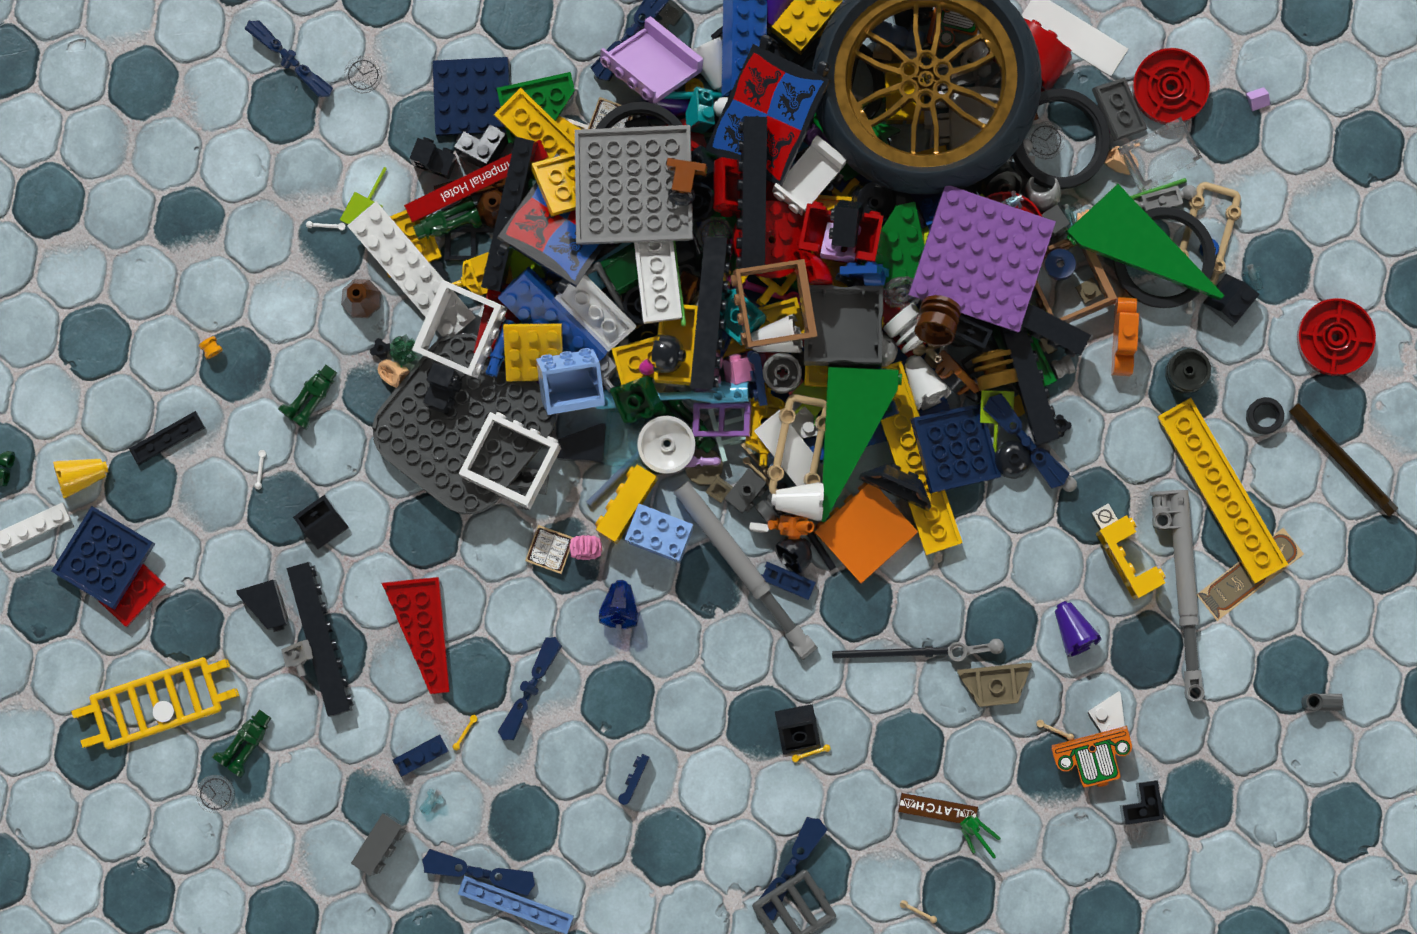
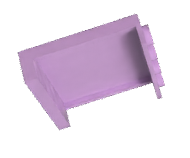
(653, 62)

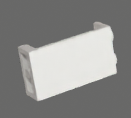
(809, 175)

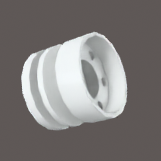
(904, 325)

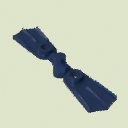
(647, 8)
(262, 33)
(1049, 467)
(544, 659)
(808, 838)
(444, 864)

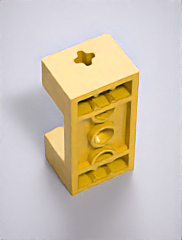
(1136, 585)

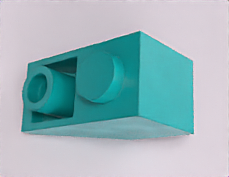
(700, 110)

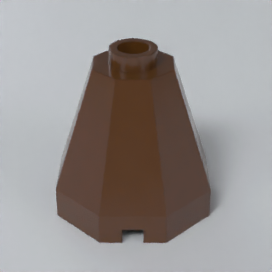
(489, 205)
(361, 298)

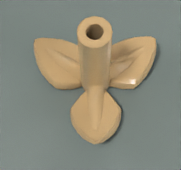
(931, 357)

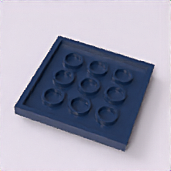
(468, 94)
(955, 448)
(103, 557)

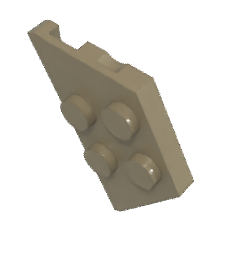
(995, 684)

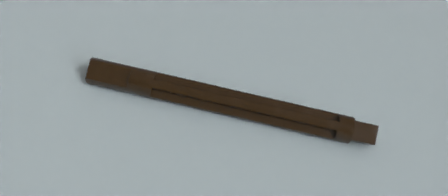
(1343, 459)

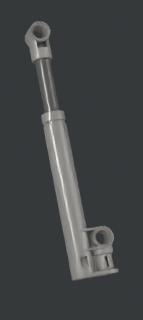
(1176, 510)
(742, 566)

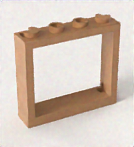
(1099, 273)
(805, 300)

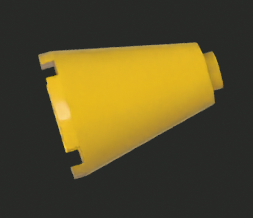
(78, 474)

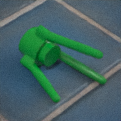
(971, 826)

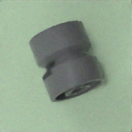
(766, 511)

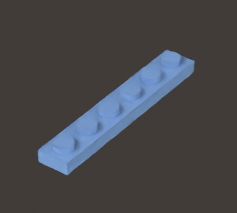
(515, 904)

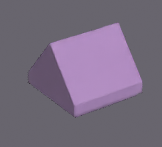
(1258, 98)

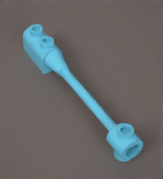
(725, 394)

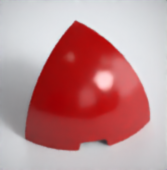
(816, 269)

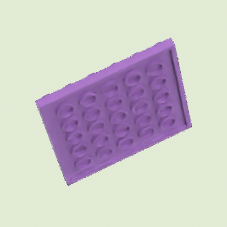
(983, 257)

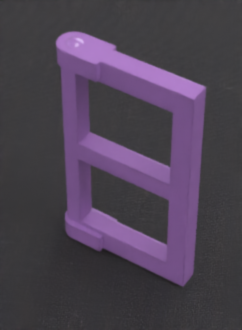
(721, 433)

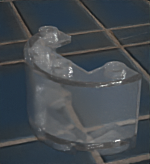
(1160, 154)

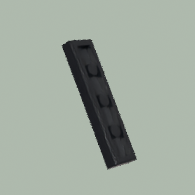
(167, 438)

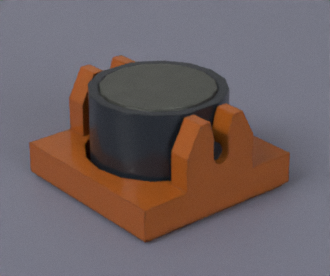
(954, 375)

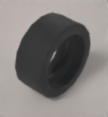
(1279, 415)

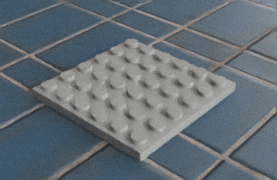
(626, 185)

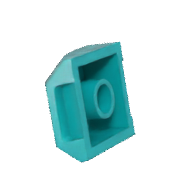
(755, 317)

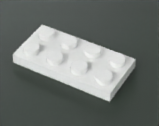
(596, 313)

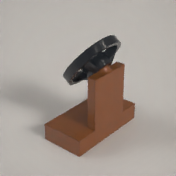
(684, 179)

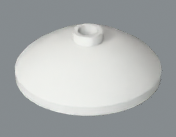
(663, 458)

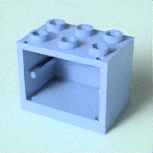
(570, 381)
(659, 533)

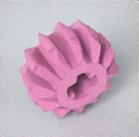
(585, 547)

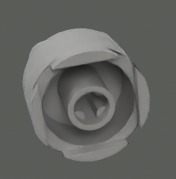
(774, 365)

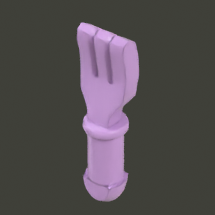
(703, 461)

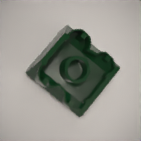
(622, 269)
(637, 399)

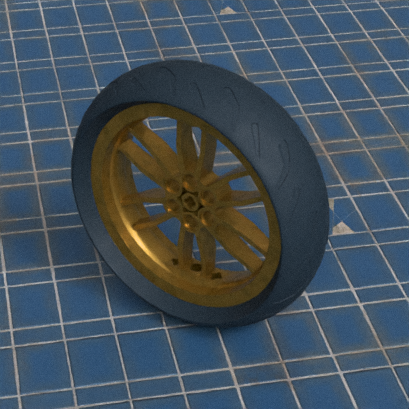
(927, 174)

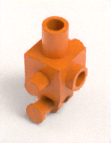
(792, 526)

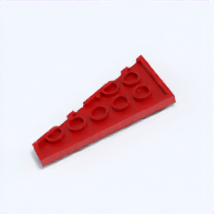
(420, 616)

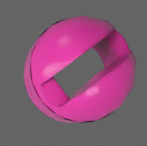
(646, 367)

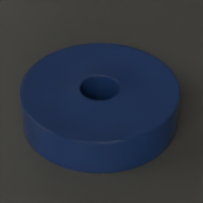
(1066, 258)

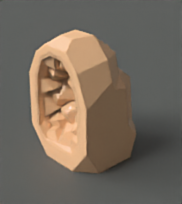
(1116, 162)
(392, 372)

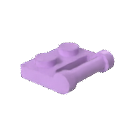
(834, 252)

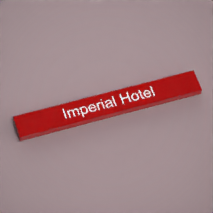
(465, 186)

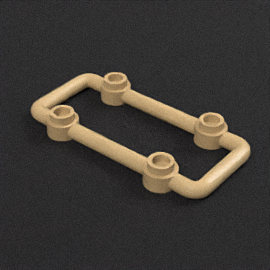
(1232, 214)
(787, 416)

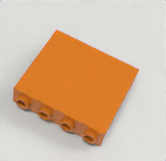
(865, 531)

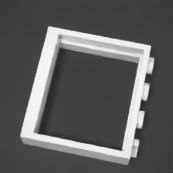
(434, 316)
(525, 501)

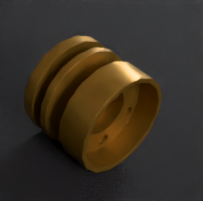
(994, 369)

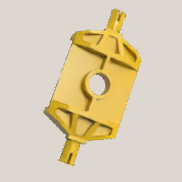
(473, 274)
(757, 414)

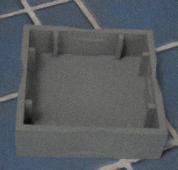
(846, 326)

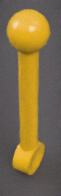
(456, 746)
(795, 758)

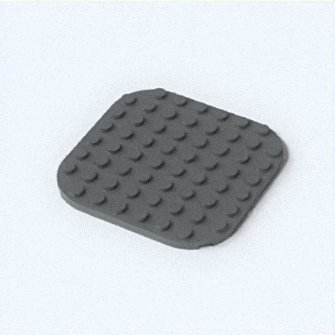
(435, 444)

